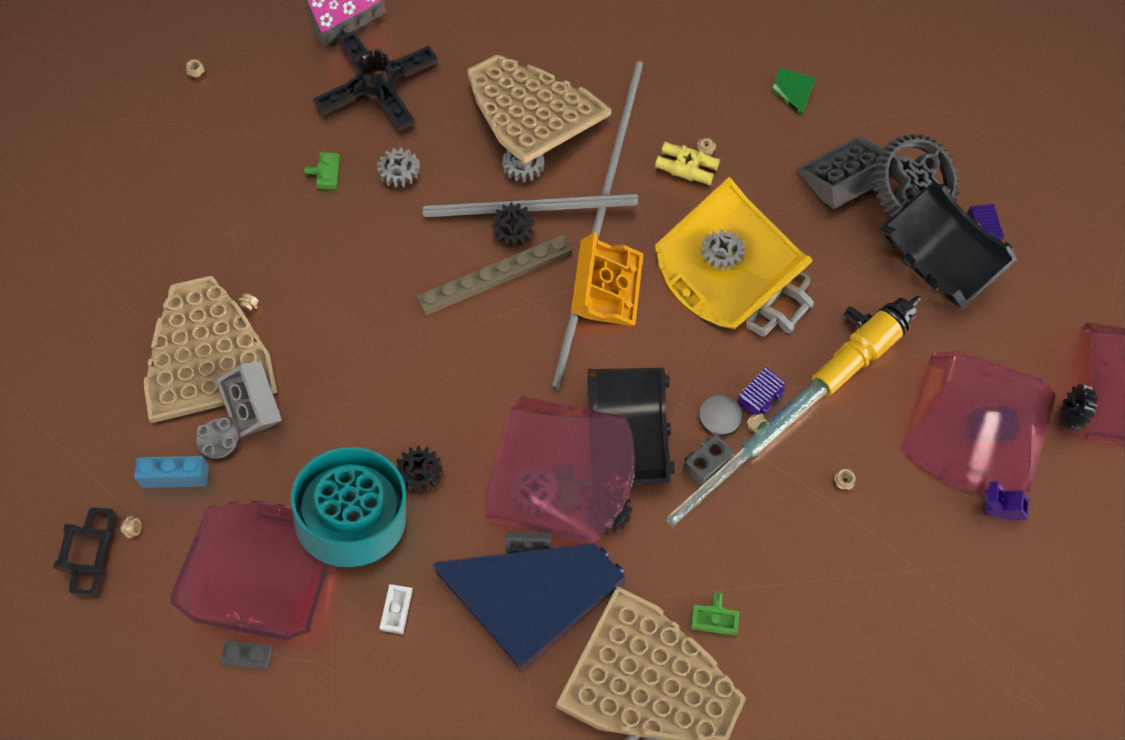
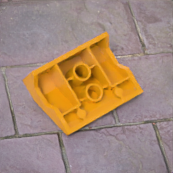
(607, 282)

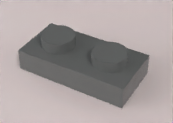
(527, 541)
(246, 655)

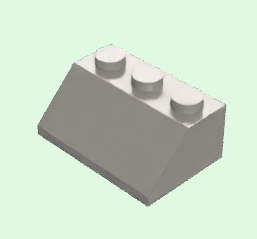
(249, 399)

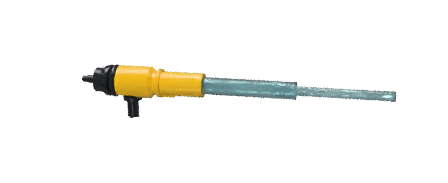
(868, 343)

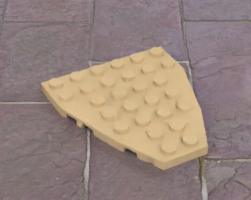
(530, 107)
(194, 345)
(649, 678)

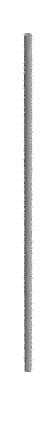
(600, 214)

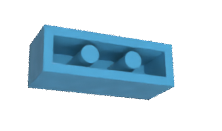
(171, 472)

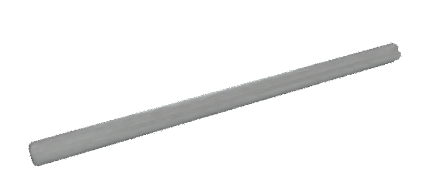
(532, 205)

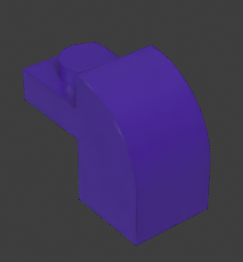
(1006, 504)

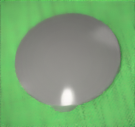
(720, 414)
(217, 438)

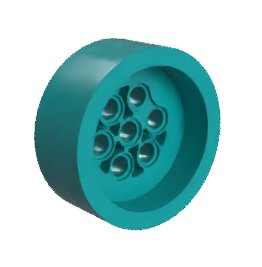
(334, 537)

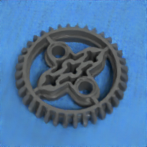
(911, 174)

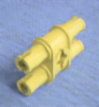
(684, 169)

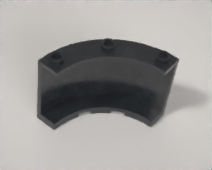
(947, 245)
(641, 399)

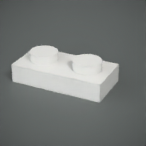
(396, 609)

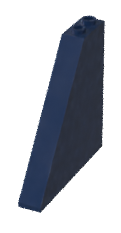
(532, 595)

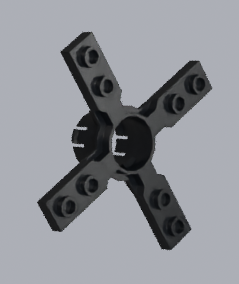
(383, 82)

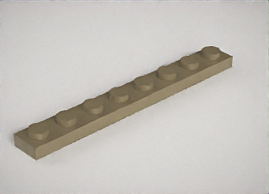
(494, 275)

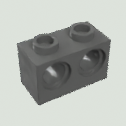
(711, 462)

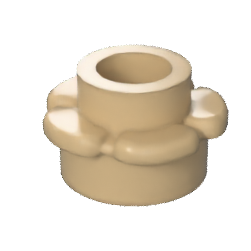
(194, 68)
(706, 146)
(248, 302)
(756, 422)
(848, 475)
(131, 527)

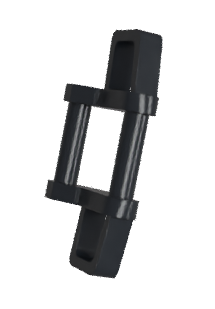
(87, 533)

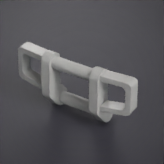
(779, 318)

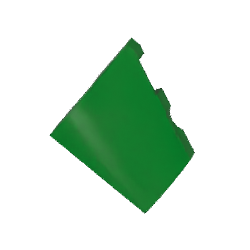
(793, 87)

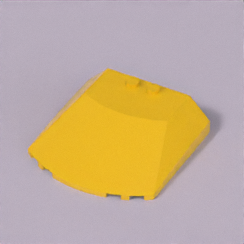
(734, 294)

